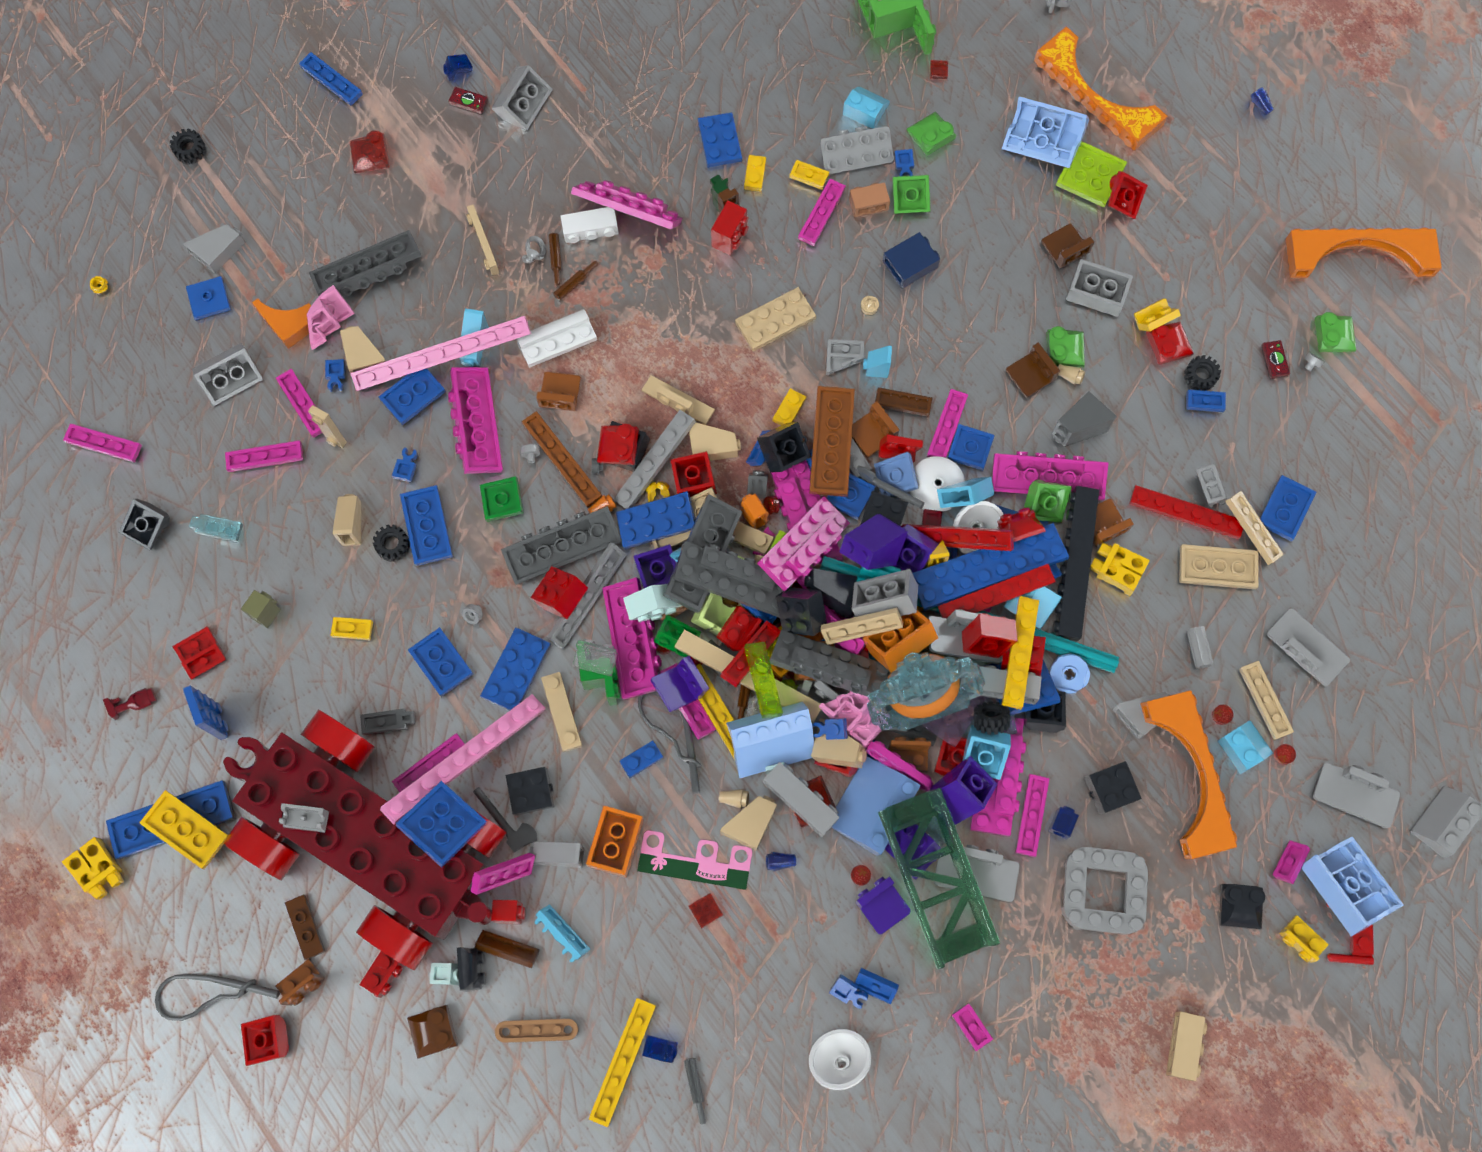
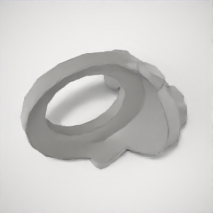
(531, 253)

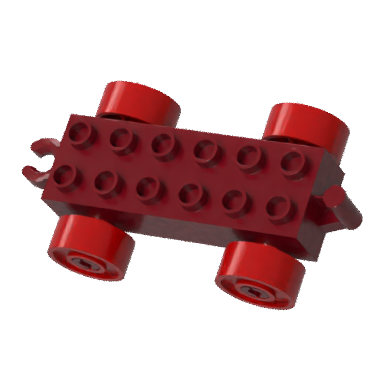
(356, 839)

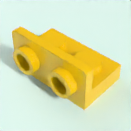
(1155, 315)
(1303, 939)

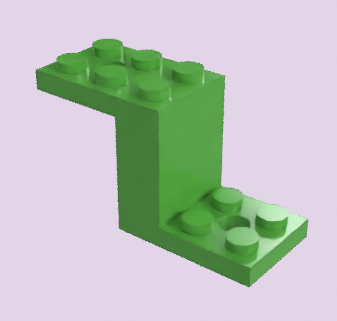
(896, 15)

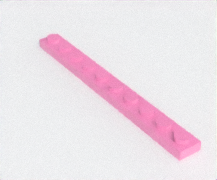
(441, 353)
(463, 757)

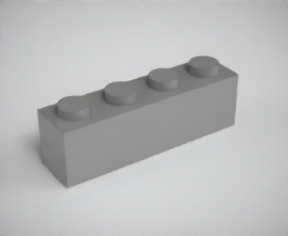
(995, 684)
(801, 799)

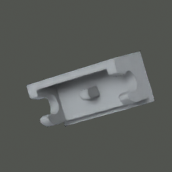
(1211, 485)
(304, 817)

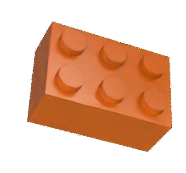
(894, 645)
(614, 841)

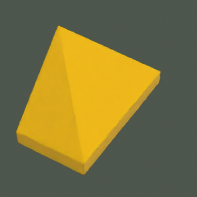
(938, 556)

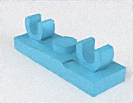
(562, 932)

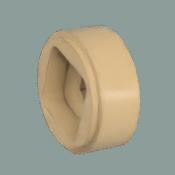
(869, 305)

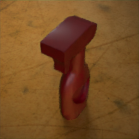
(136, 701)

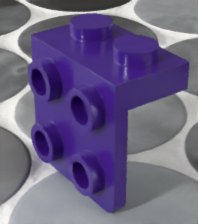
(926, 845)
(882, 905)

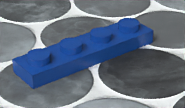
(331, 79)

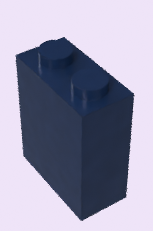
(911, 260)

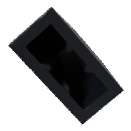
(835, 588)

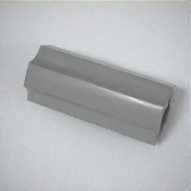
(1199, 647)

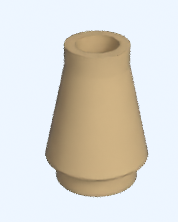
(1072, 374)
(735, 798)

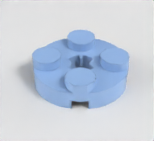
(1078, 666)

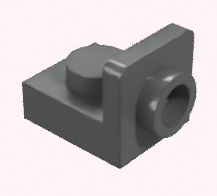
(757, 483)

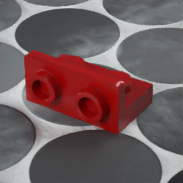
(895, 445)
(738, 629)
(381, 975)

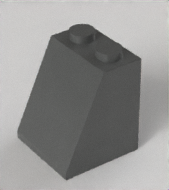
(1083, 421)

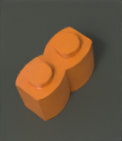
(754, 511)

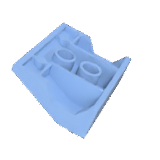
(1045, 132)
(771, 740)
(1351, 886)

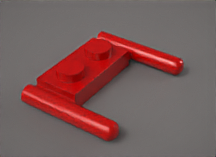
(1360, 948)

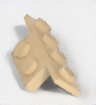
(678, 400)

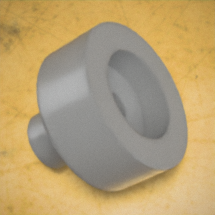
(1313, 361)
(530, 452)
(472, 613)

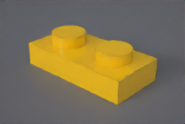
(755, 173)
(809, 174)
(789, 407)
(351, 628)

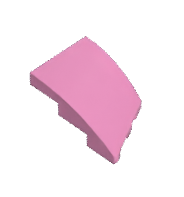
(326, 315)
(854, 709)

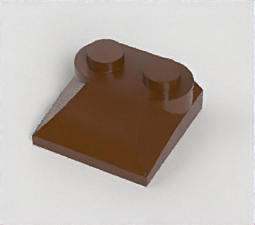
(432, 1031)

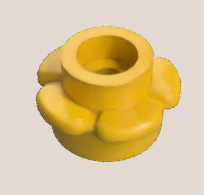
(95, 282)

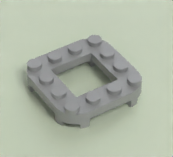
(1075, 890)

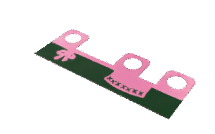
(700, 869)

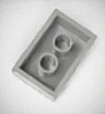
(1099, 288)
(885, 593)

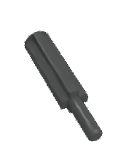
(695, 1087)

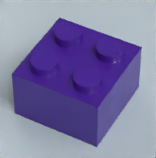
(915, 550)
(655, 566)

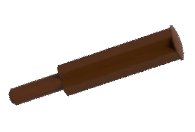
(555, 256)
(573, 282)
(743, 700)

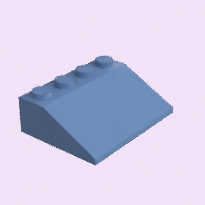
(867, 793)

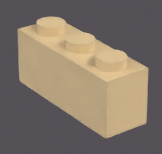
(1186, 1046)

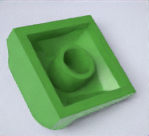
(932, 133)
(911, 194)
(1335, 333)
(1066, 347)
(1048, 500)

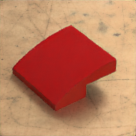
(199, 652)

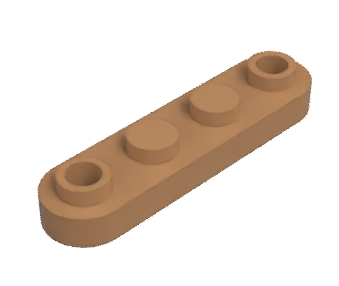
(536, 1030)

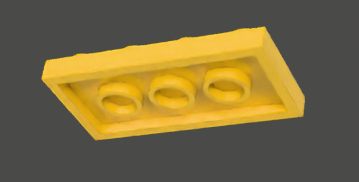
(184, 829)

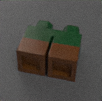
(721, 193)

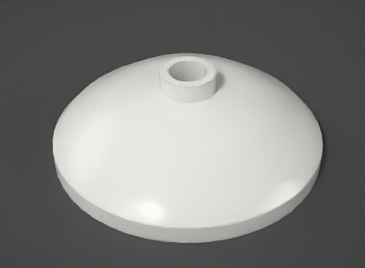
(935, 469)
(982, 514)
(836, 1049)

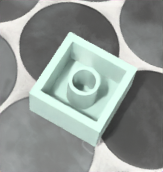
(649, 604)

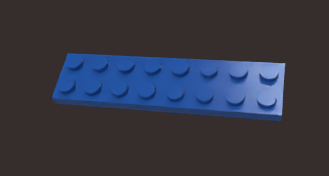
(987, 567)

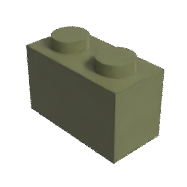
(261, 608)

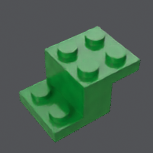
(594, 680)

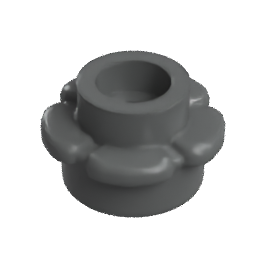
(596, 467)

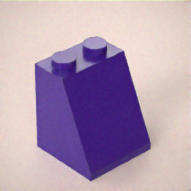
(874, 543)
(966, 789)

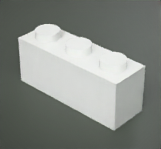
(589, 224)

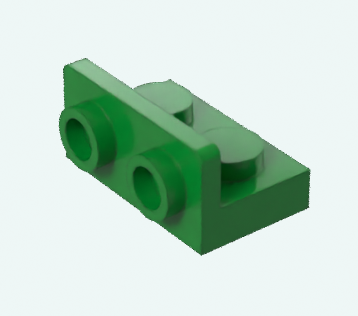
(670, 633)

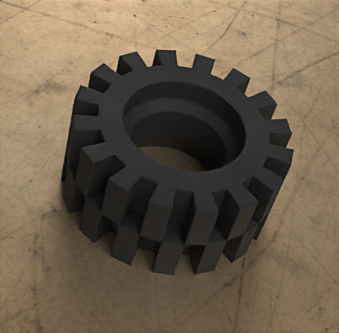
(191, 154)
(1207, 364)
(391, 554)
(991, 718)

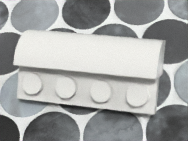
(557, 338)

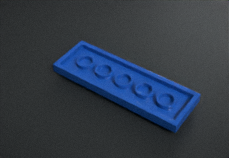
(131, 837)

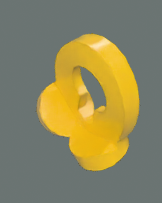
(663, 486)

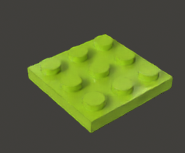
(1091, 174)

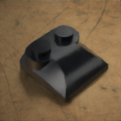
(144, 523)
(1048, 718)
(1241, 906)
(469, 969)

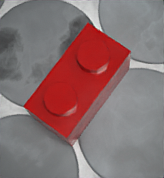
(507, 912)

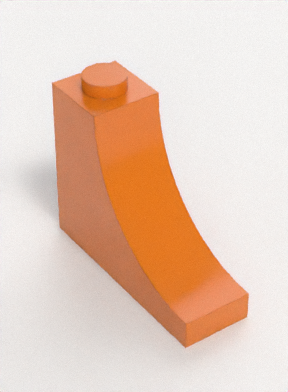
(287, 324)

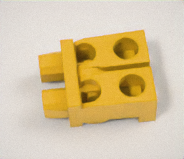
(1120, 568)
(94, 868)

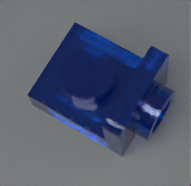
(457, 64)
(660, 1049)

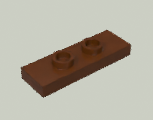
(904, 401)
(304, 927)
(507, 949)

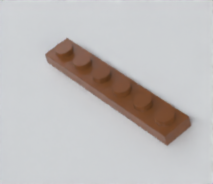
(561, 459)

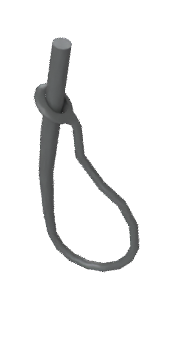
(691, 759)
(244, 987)

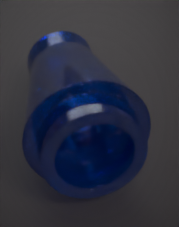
(1262, 101)
(778, 861)

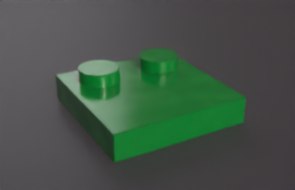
(501, 499)

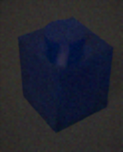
(1063, 822)

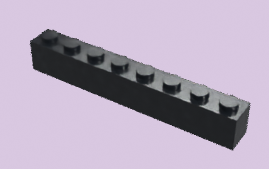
(1076, 569)

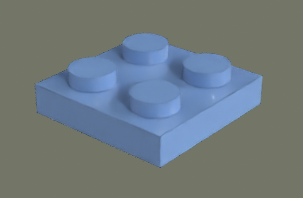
(897, 472)

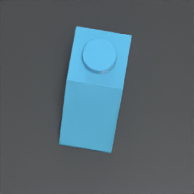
(878, 362)

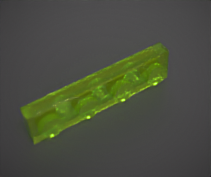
(763, 680)

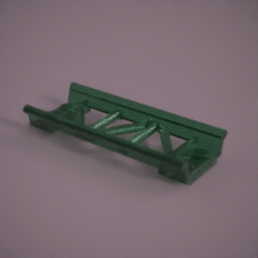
(969, 938)

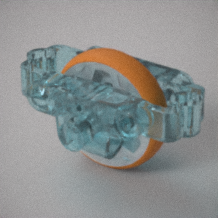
(924, 690)

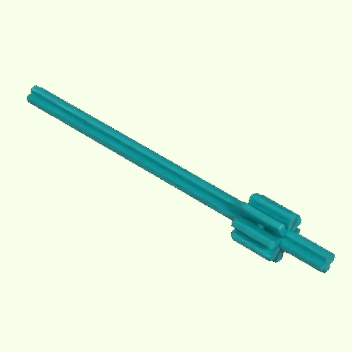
(1052, 644)

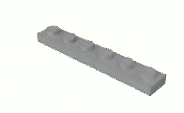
(654, 460)
(595, 581)

